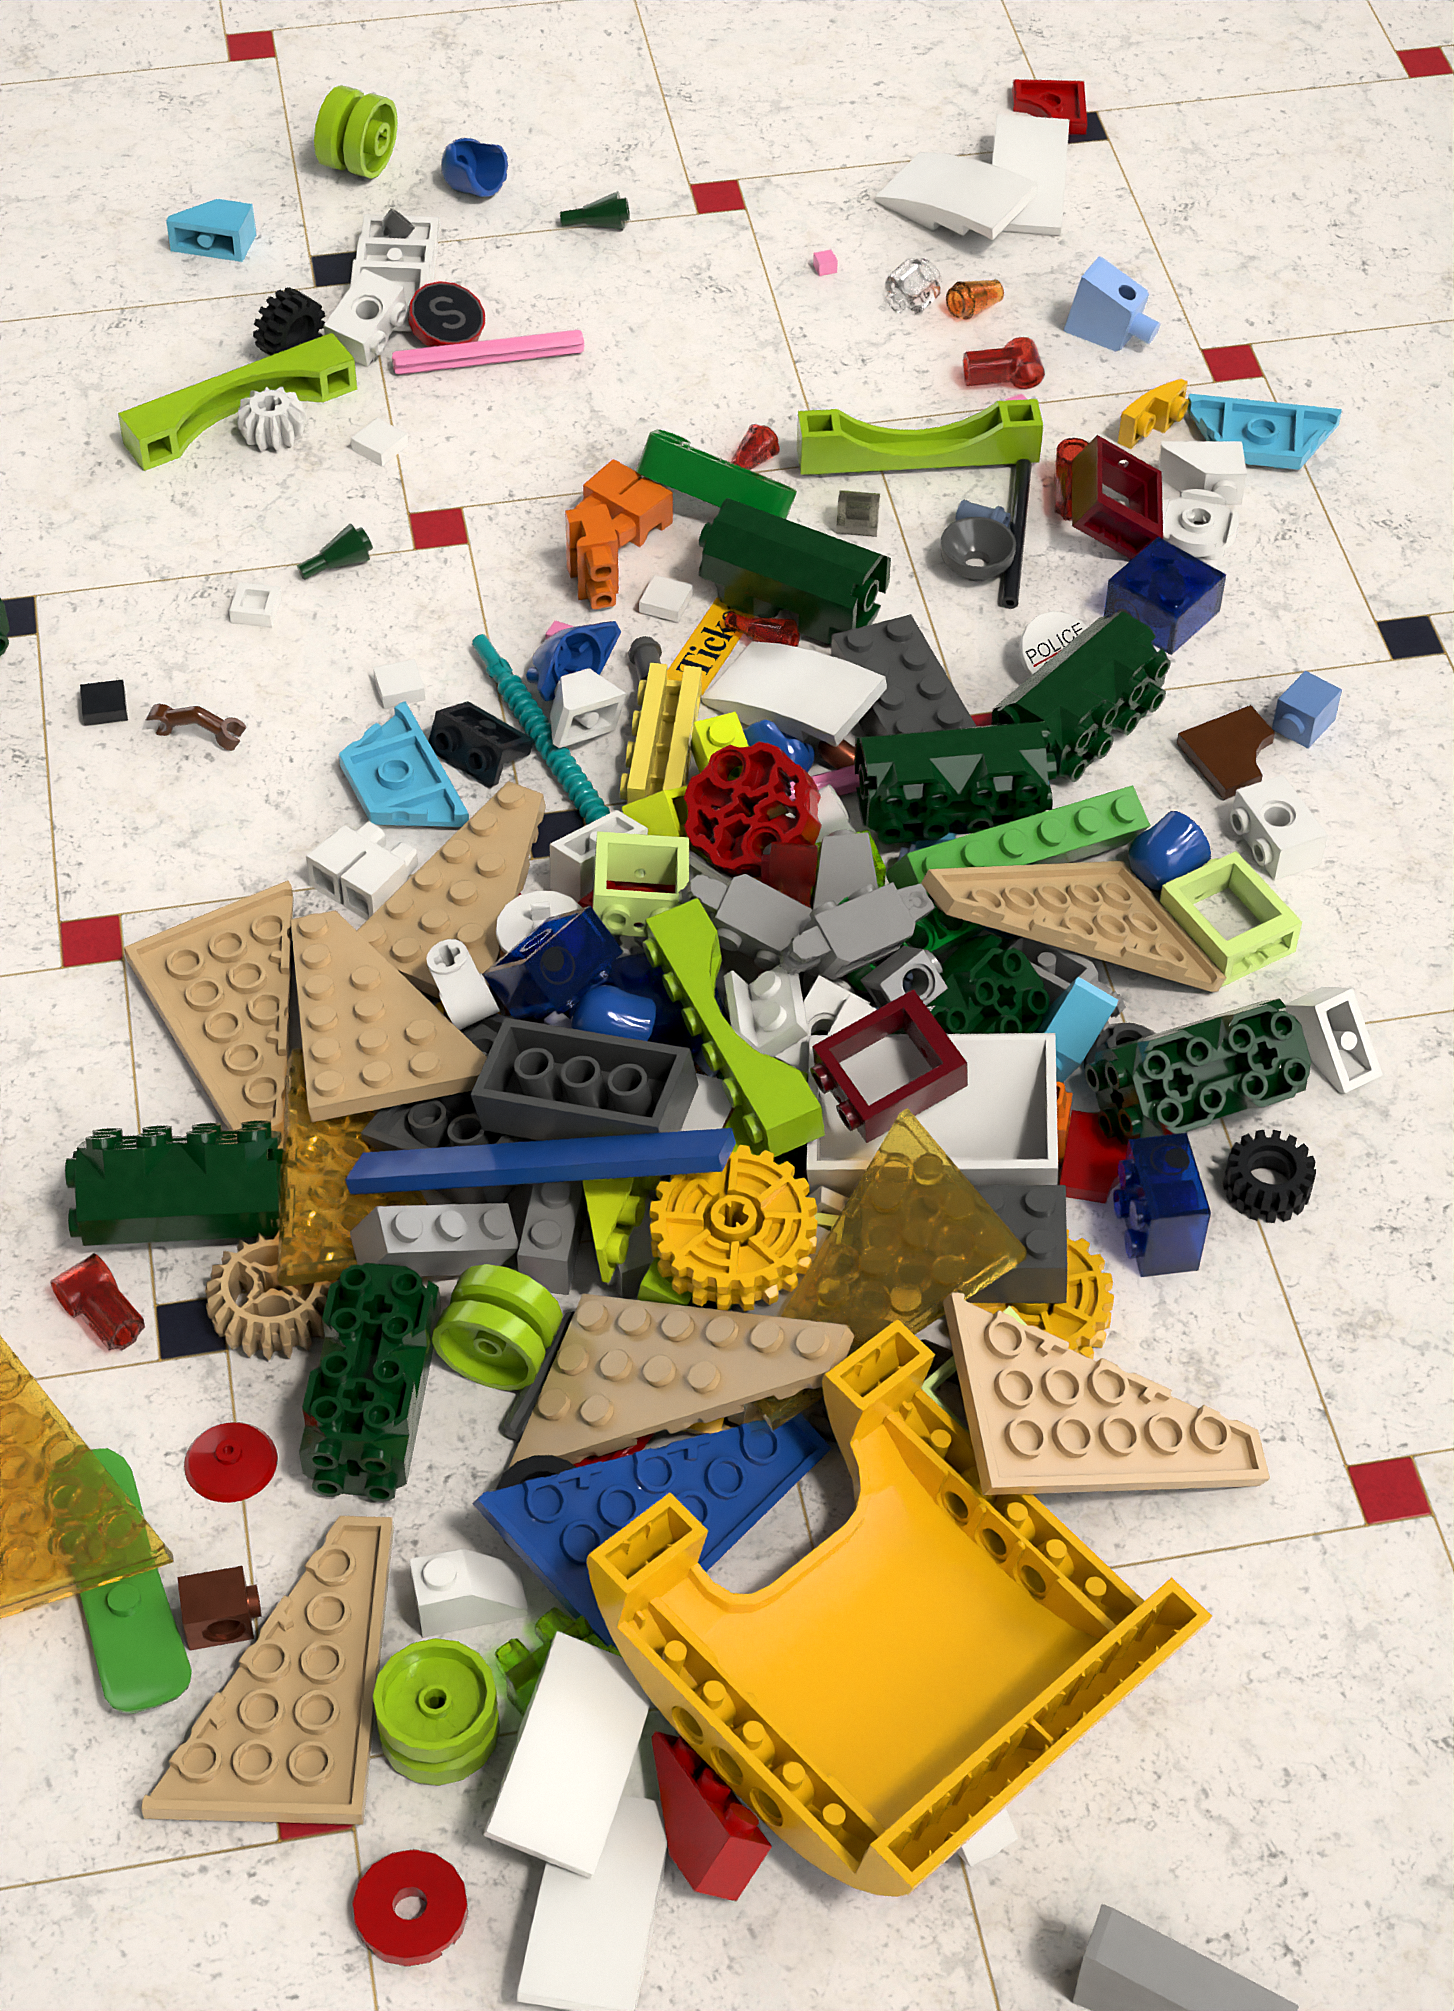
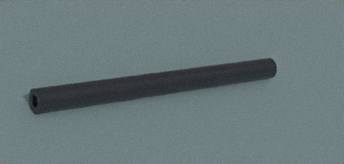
(1017, 526)

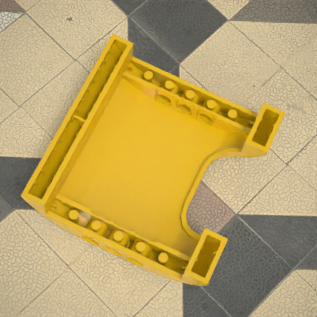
(903, 1663)

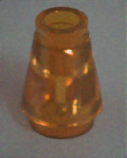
(972, 297)

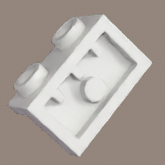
(767, 1011)

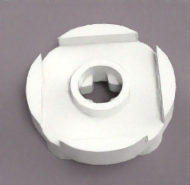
(1206, 540)

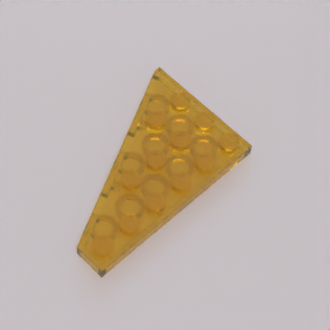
(314, 1196)
(899, 1250)
(60, 1509)

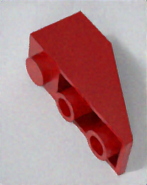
(705, 1824)

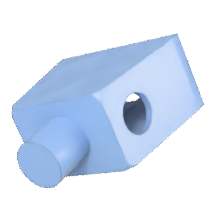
(1110, 308)

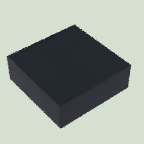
(103, 702)

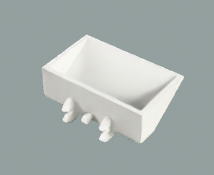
(992, 1129)

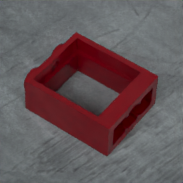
(1106, 519)
(907, 1012)

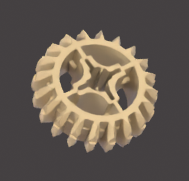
(273, 1314)

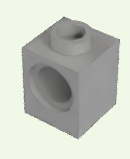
(886, 980)

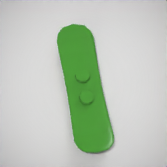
(133, 1627)

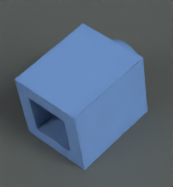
(1306, 709)

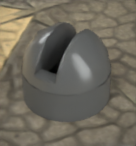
(396, 225)

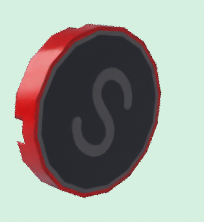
(445, 314)

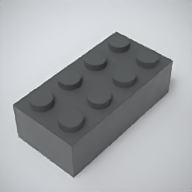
(917, 687)
(581, 1084)
(1039, 1222)

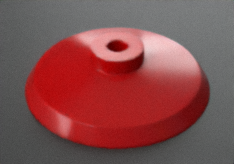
(230, 1462)

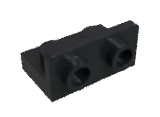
(477, 741)

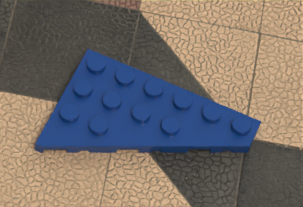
(719, 1477)

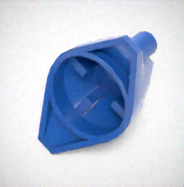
(571, 652)

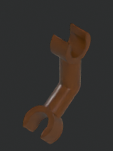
(200, 716)

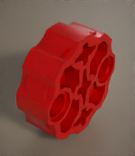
(760, 786)

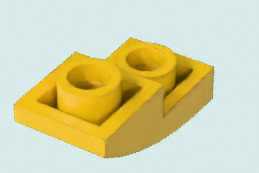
(1153, 410)

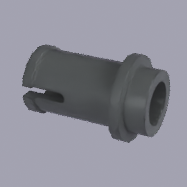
(642, 653)

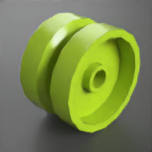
(355, 131)
(497, 1327)
(436, 1711)

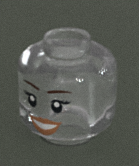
(913, 286)

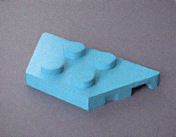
(1269, 431)
(401, 776)

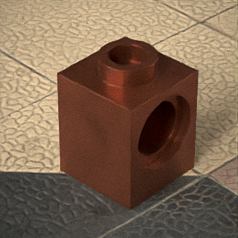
(218, 1607)

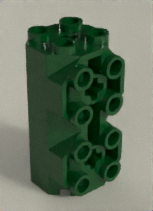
(780, 565)
(1089, 688)
(971, 774)
(988, 991)
(1200, 1072)
(176, 1185)
(369, 1381)

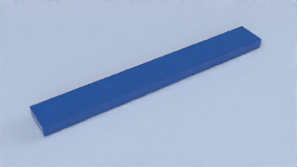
(542, 1161)

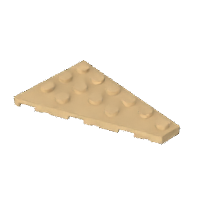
(461, 889)
(1079, 908)
(227, 1000)
(368, 1029)
(666, 1366)
(1081, 1424)
(300, 1711)

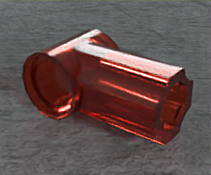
(1015, 363)
(1065, 453)
(793, 870)
(93, 1294)

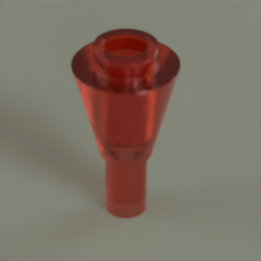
(756, 447)
(765, 629)

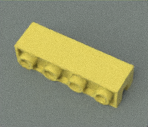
(662, 733)

